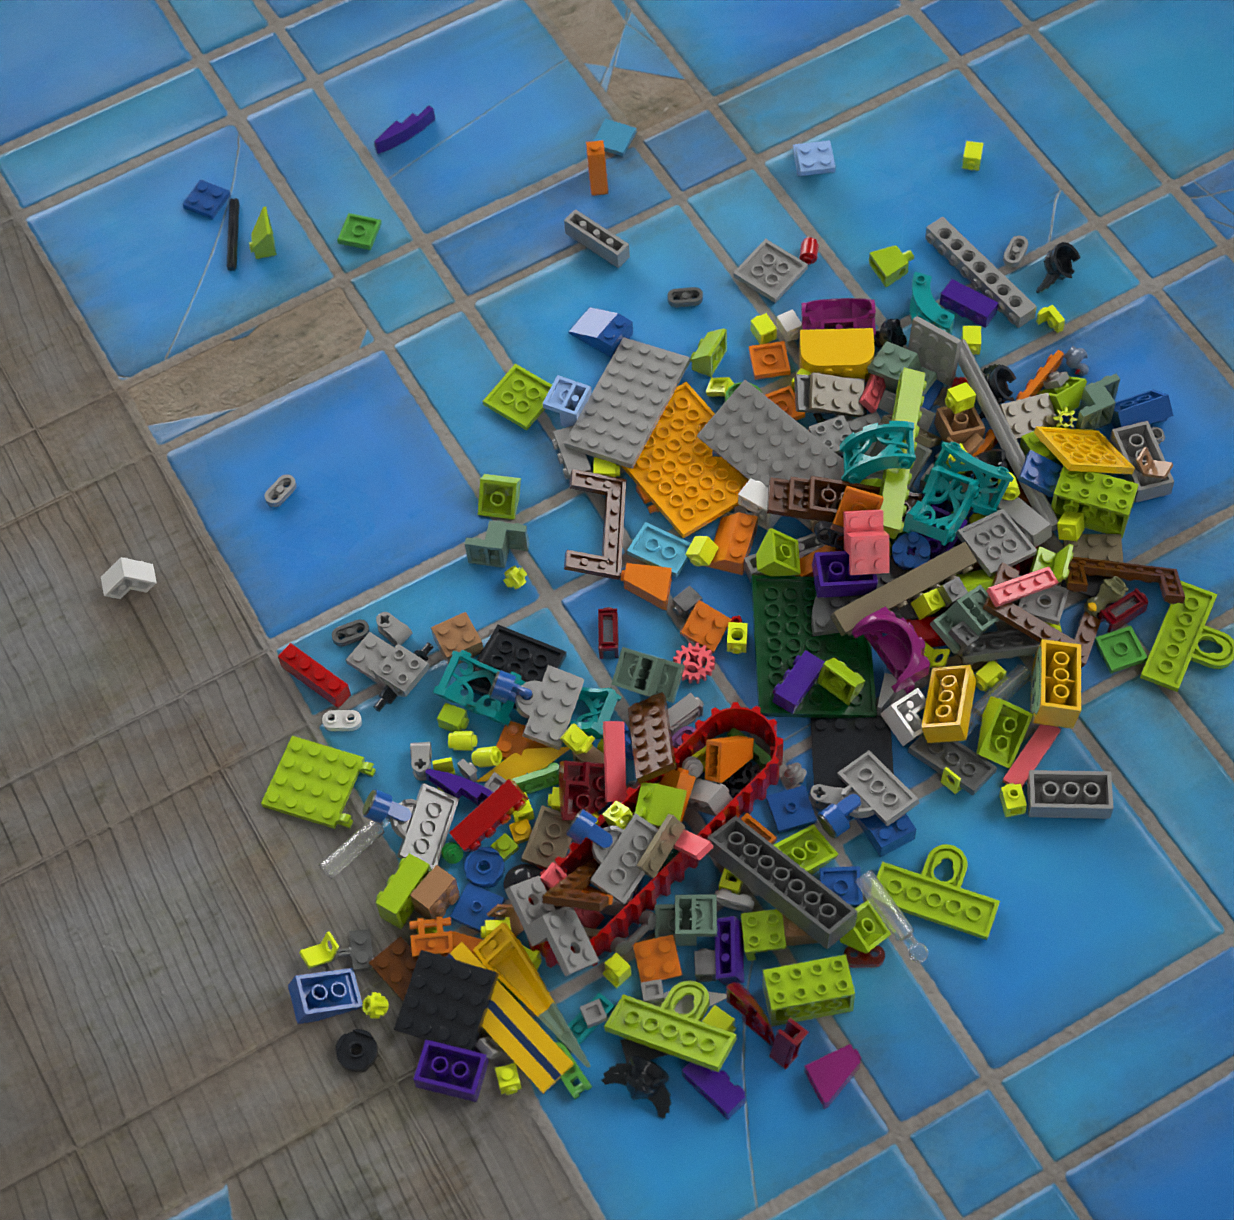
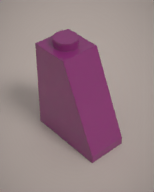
(832, 1073)

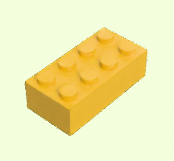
(949, 704)

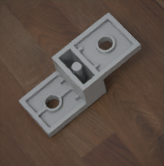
(1048, 613)
(558, 926)

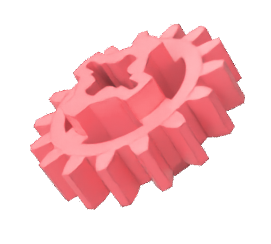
(698, 656)

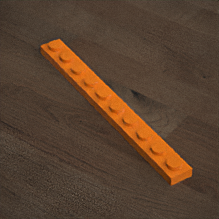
(1032, 388)

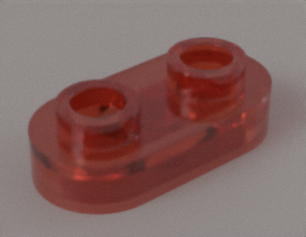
(865, 959)

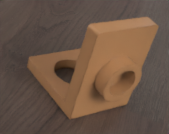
(972, 443)
(1152, 467)
(516, 926)

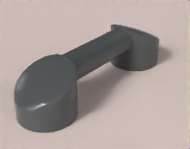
(622, 946)

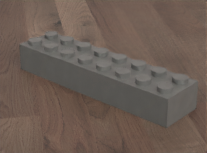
(782, 882)

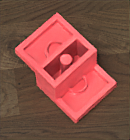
(866, 542)

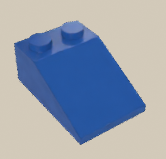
(602, 330)
(885, 837)
(324, 995)

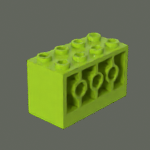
(1100, 497)
(808, 990)

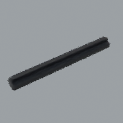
(232, 243)

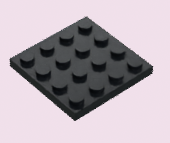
(446, 1001)

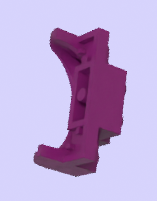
(839, 314)
(899, 649)

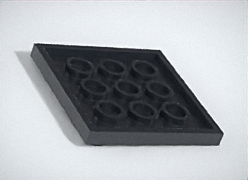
(518, 654)
(843, 740)

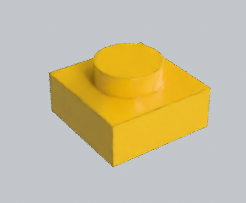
(520, 831)

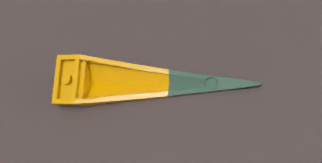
(507, 956)

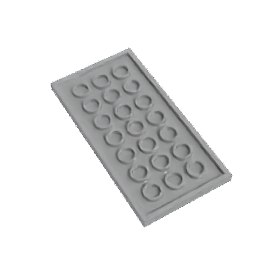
(627, 402)
(767, 441)

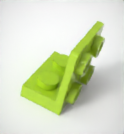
(1057, 562)
(763, 932)

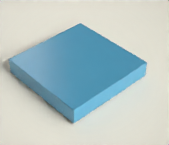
(615, 136)

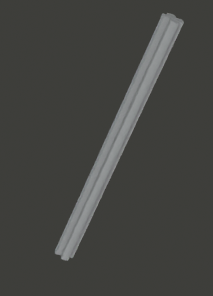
(1002, 430)

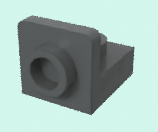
(964, 637)

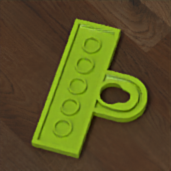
(1180, 637)
(940, 900)
(673, 1032)

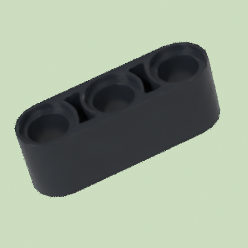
(831, 536)

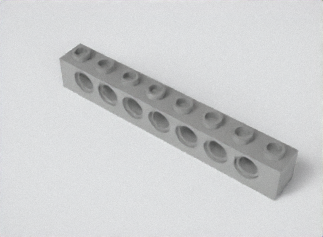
(980, 272)

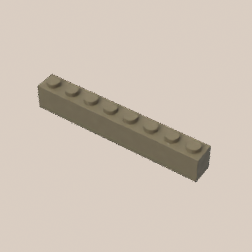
(906, 587)

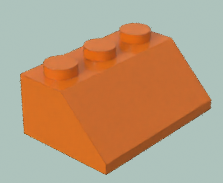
(734, 541)

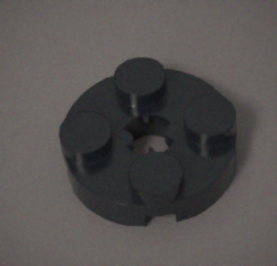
(359, 1062)

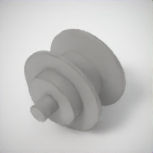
(693, 765)
(795, 773)

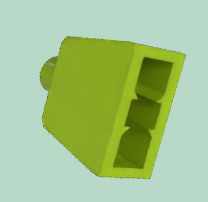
(890, 263)

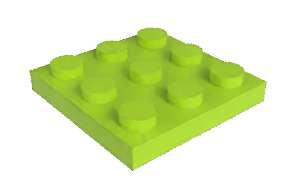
(518, 397)

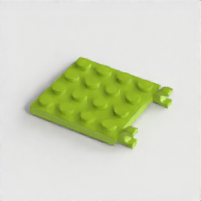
(315, 782)

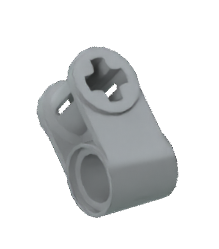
(392, 628)
(420, 758)
(828, 796)

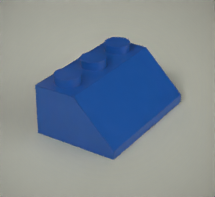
(1146, 406)

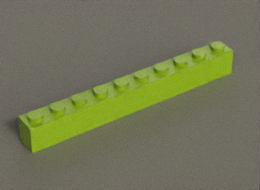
(895, 480)

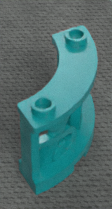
(925, 307)
(859, 466)
(981, 503)
(916, 518)
(453, 692)
(598, 712)

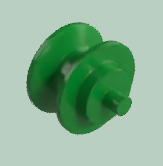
(452, 852)

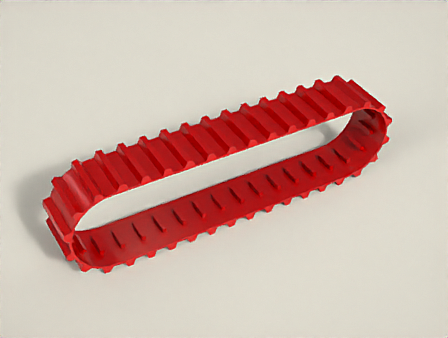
(718, 723)

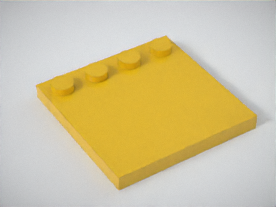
(1083, 450)

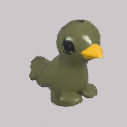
(1109, 592)

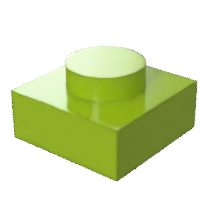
(505, 846)

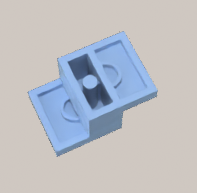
(814, 158)
(567, 399)

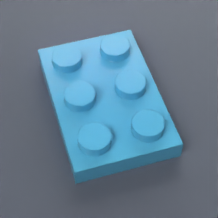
(659, 548)

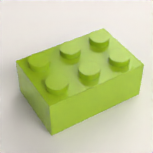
(395, 901)

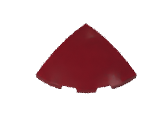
(581, 788)
(751, 1011)

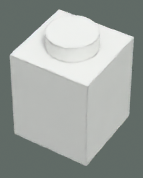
(789, 325)

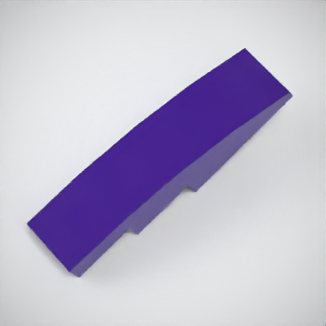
(402, 132)
(458, 786)

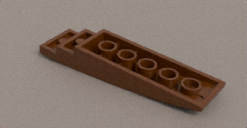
(816, 497)

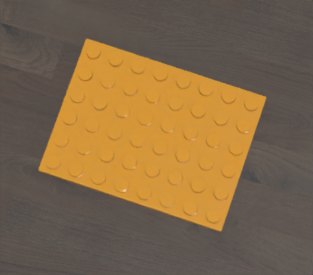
(680, 470)

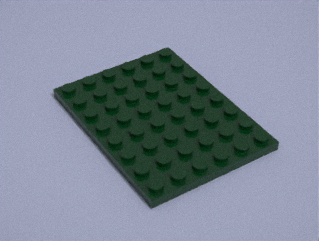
(784, 631)

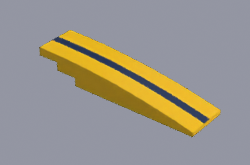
(519, 1033)

